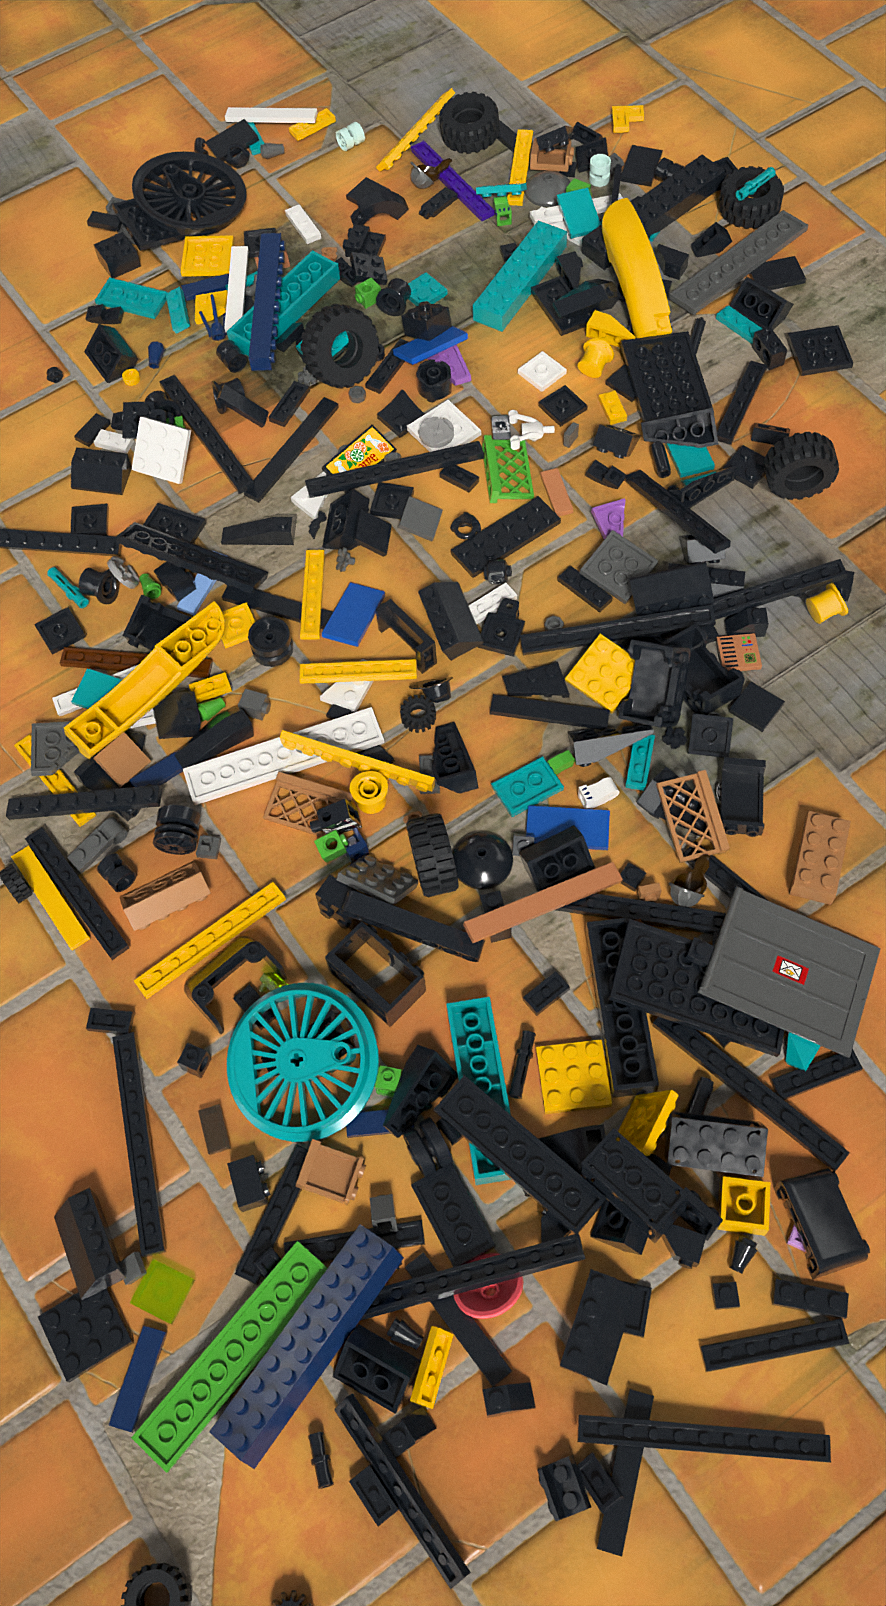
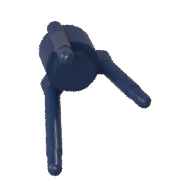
(216, 331)

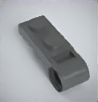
(96, 843)

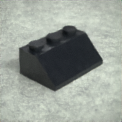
(760, 304)
(110, 353)
(100, 471)
(342, 520)
(557, 859)
(376, 1368)

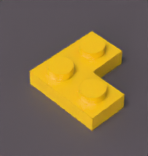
(623, 115)

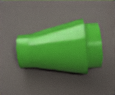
(150, 587)
(210, 708)

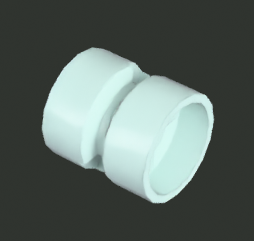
(350, 136)
(599, 170)

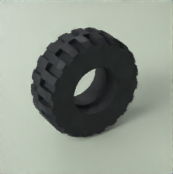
(320, 336)

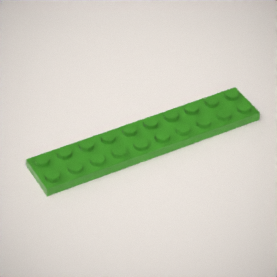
(228, 1359)

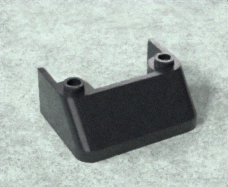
(201, 985)

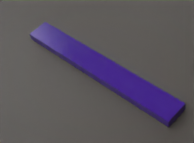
(453, 181)

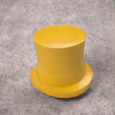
(595, 357)
(826, 604)
(369, 791)

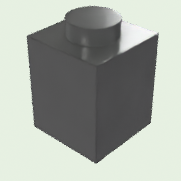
(254, 704)
(383, 1214)

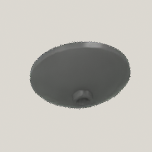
(545, 186)

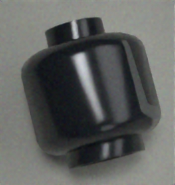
(497, 571)

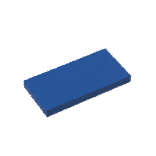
(421, 349)
(353, 614)
(548, 821)

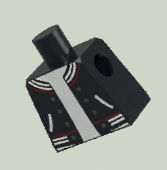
(336, 816)

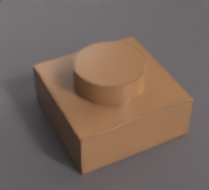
(649, 892)

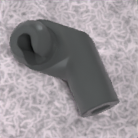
(250, 291)

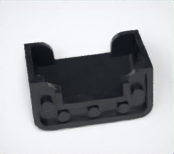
(152, 623)
(656, 684)
(823, 1221)

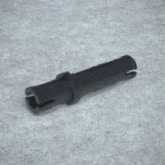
(523, 1058)

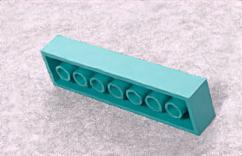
(521, 271)
(299, 292)
(480, 1061)

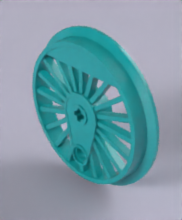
(318, 1056)

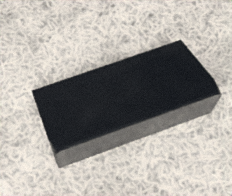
(585, 134)
(286, 339)
(769, 434)

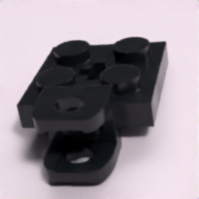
(134, 410)
(506, 621)

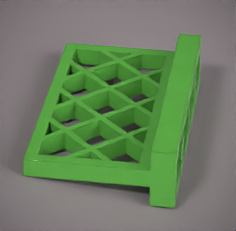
(492, 473)

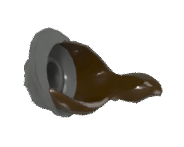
(425, 175)
(689, 887)

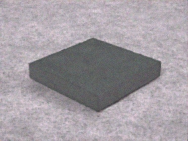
(420, 518)

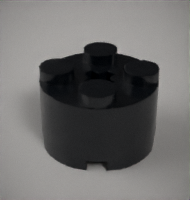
(434, 380)

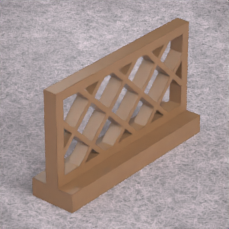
(307, 788)
(709, 810)

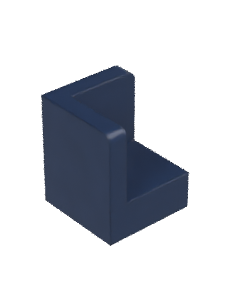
(357, 847)

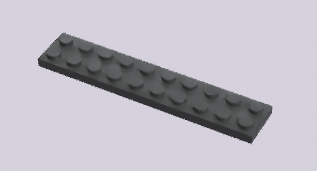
(738, 262)

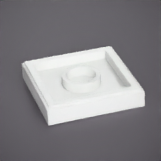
(542, 371)

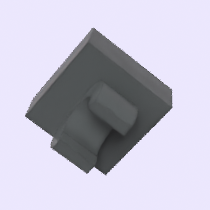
(208, 847)

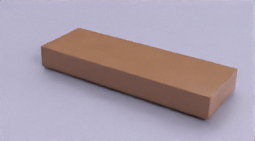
(556, 492)

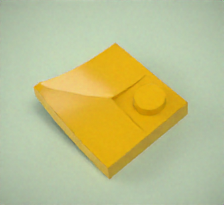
(203, 304)

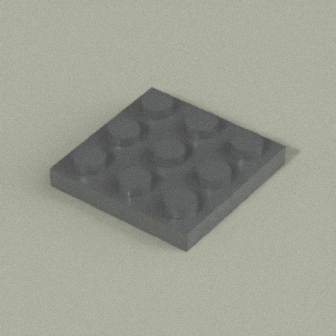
(615, 564)
(377, 880)

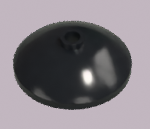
(485, 870)

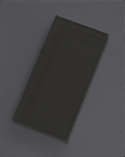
(214, 1129)

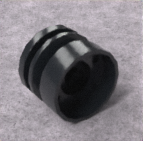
(176, 829)

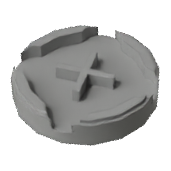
(436, 432)
(123, 573)

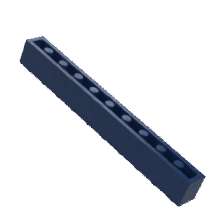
(266, 302)

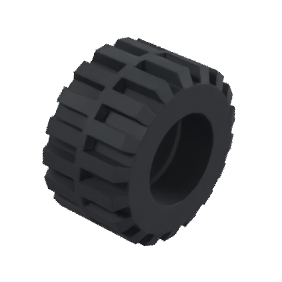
(153, 1573)

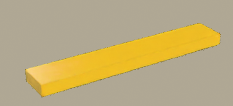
(520, 164)
(312, 595)
(358, 671)
(55, 783)
(50, 898)

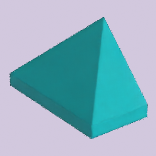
(800, 1051)

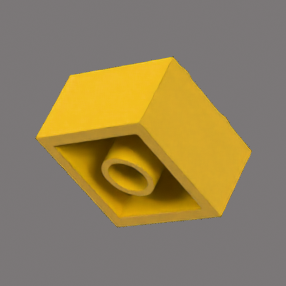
(744, 1205)

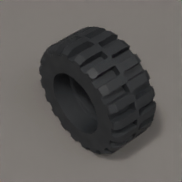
(465, 109)
(750, 211)
(801, 465)
(432, 855)

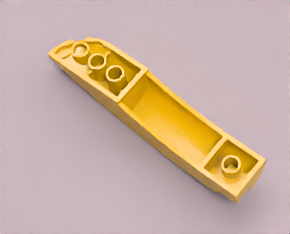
(636, 269)
(148, 683)

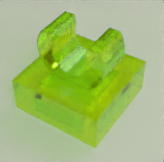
(271, 981)

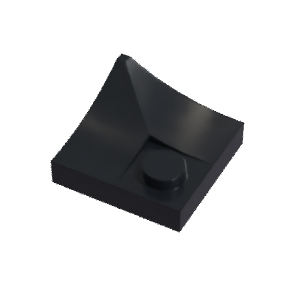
(399, 414)

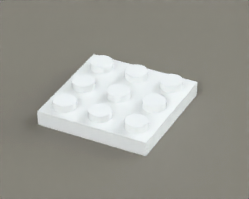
(464, 428)
(161, 450)

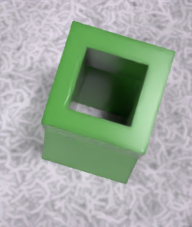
(561, 762)

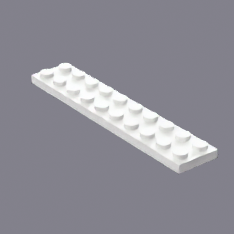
(265, 760)

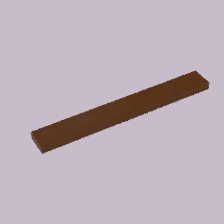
(117, 661)

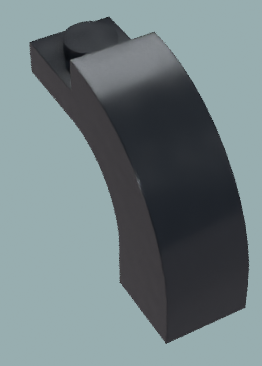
(379, 202)

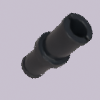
(320, 1460)

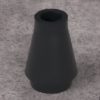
(743, 1252)
(404, 1333)

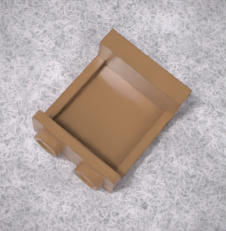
(553, 161)
(330, 1173)

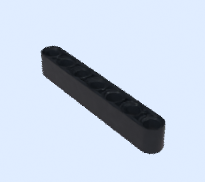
(411, 926)

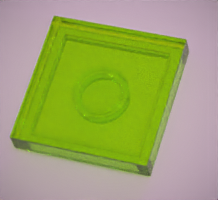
(162, 1291)

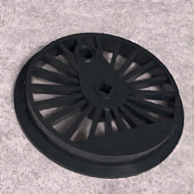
(187, 194)

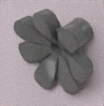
(306, 377)
(344, 560)

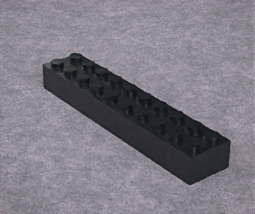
(664, 204)

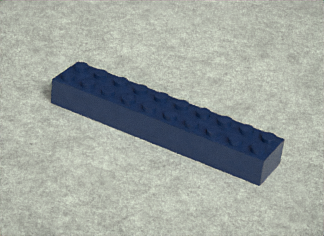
(306, 1346)

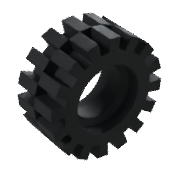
(418, 723)
(15, 883)

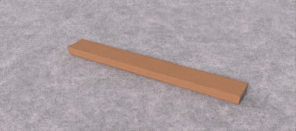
(542, 902)

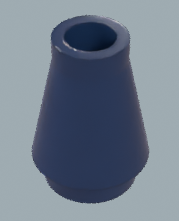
(155, 354)

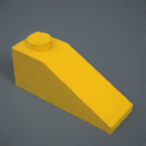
(607, 328)

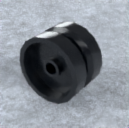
(270, 641)
(428, 1146)

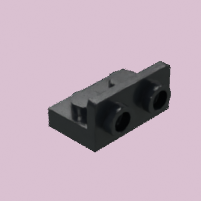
(563, 1488)

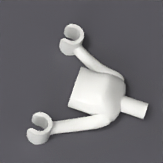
(533, 430)

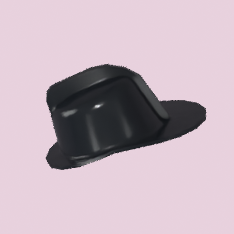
(437, 689)

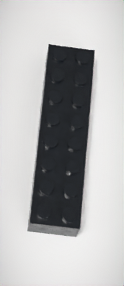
(622, 1027)

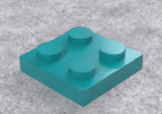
(426, 289)

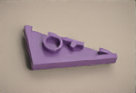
(610, 517)

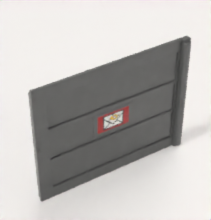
(790, 971)

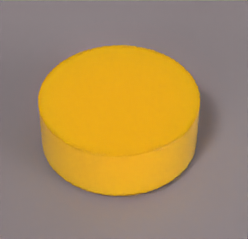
(131, 377)

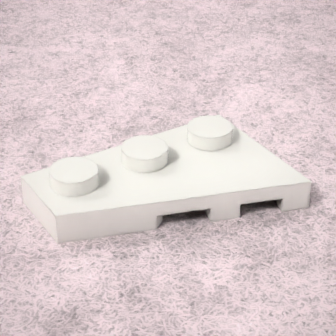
(347, 694)

